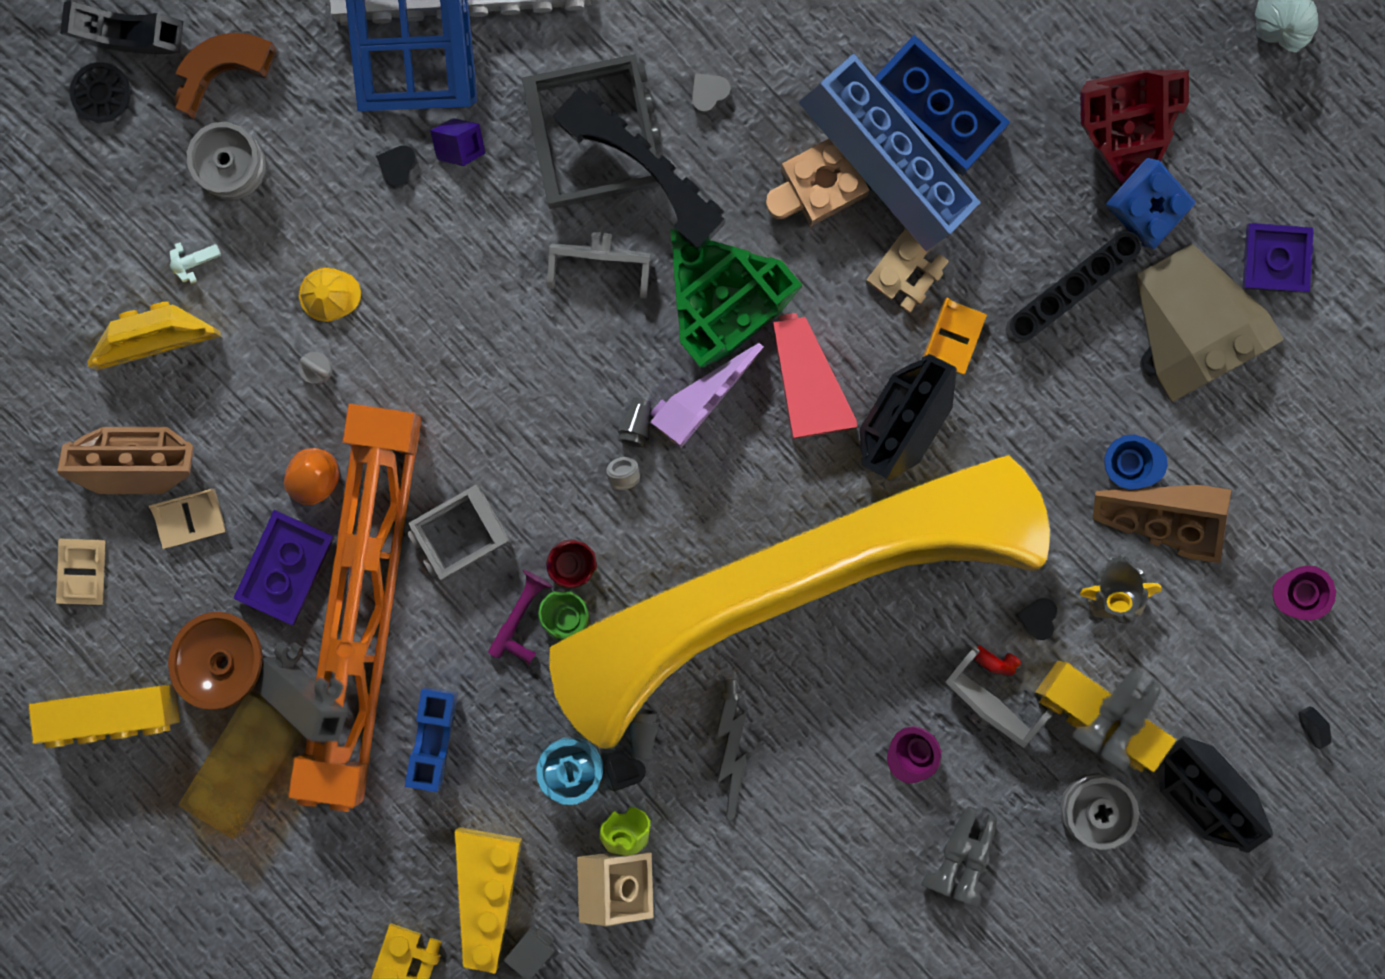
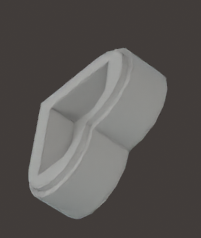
(709, 91)

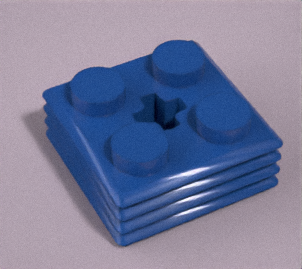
(1133, 205)

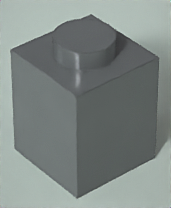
(530, 952)

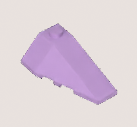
(692, 405)

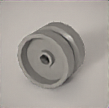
(245, 165)
(1118, 815)

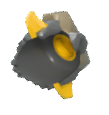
(1119, 591)

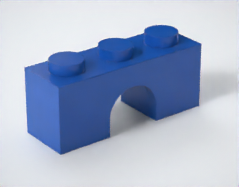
(432, 739)

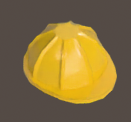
(329, 294)

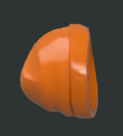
(311, 476)

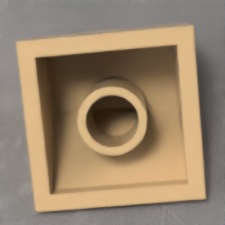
(615, 888)

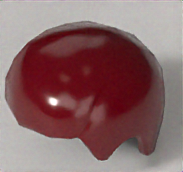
(571, 563)

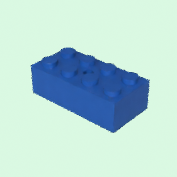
(968, 121)

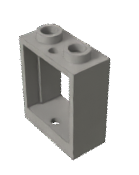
(420, 538)

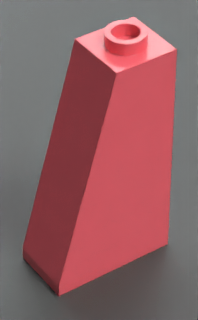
(809, 385)

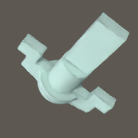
(179, 265)

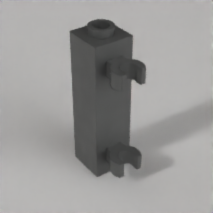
(298, 698)

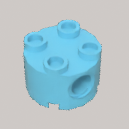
(570, 770)

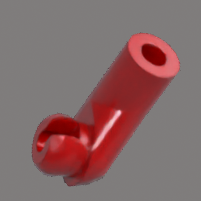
(996, 665)

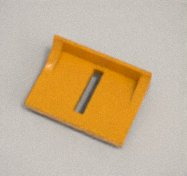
(959, 321)

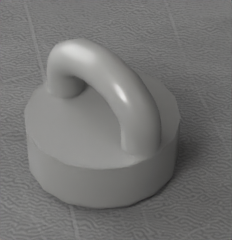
(315, 368)
(623, 473)

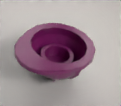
(1304, 593)
(913, 755)

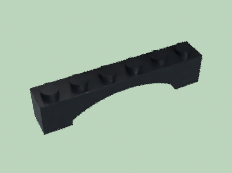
(586, 119)

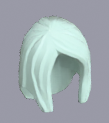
(1286, 22)

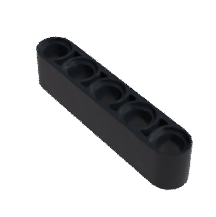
(1081, 274)

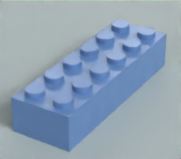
(889, 152)

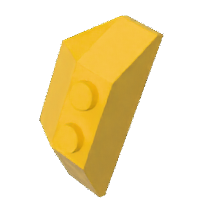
(148, 334)

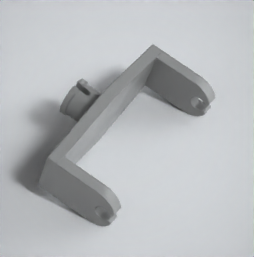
(599, 251)
(990, 707)

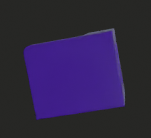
(458, 141)

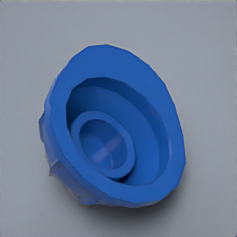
(1135, 462)

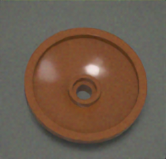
(198, 655)

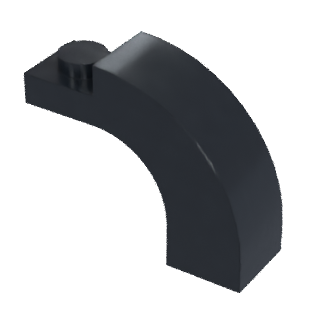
(122, 32)

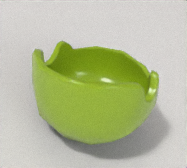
(625, 832)

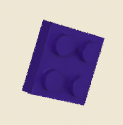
(1278, 258)

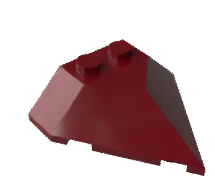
(1133, 116)

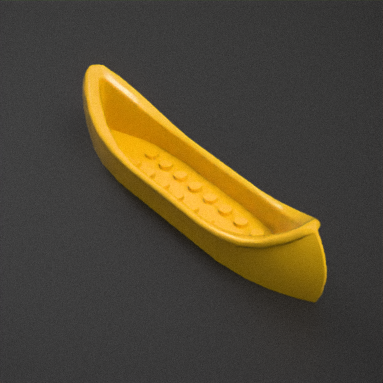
(969, 515)

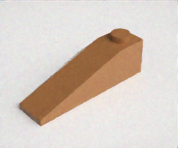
(1178, 516)

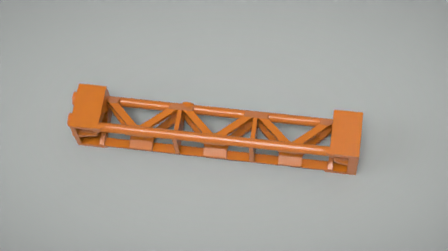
(373, 434)

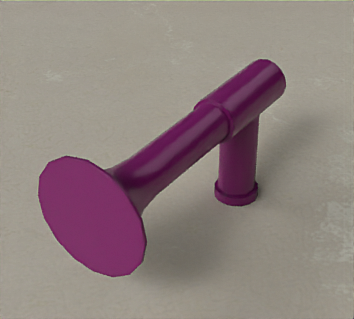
(503, 641)

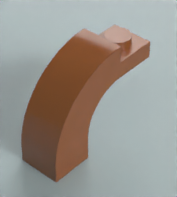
(216, 56)

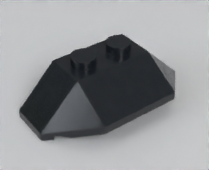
(907, 416)
(1213, 796)

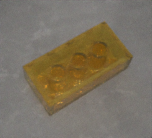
(241, 766)

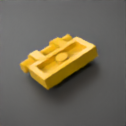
(398, 952)

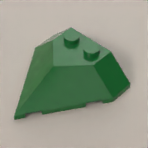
(726, 296)

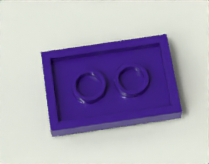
(283, 567)

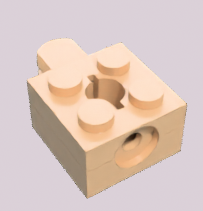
(818, 184)

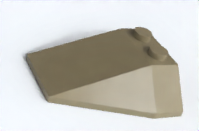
(1199, 321)

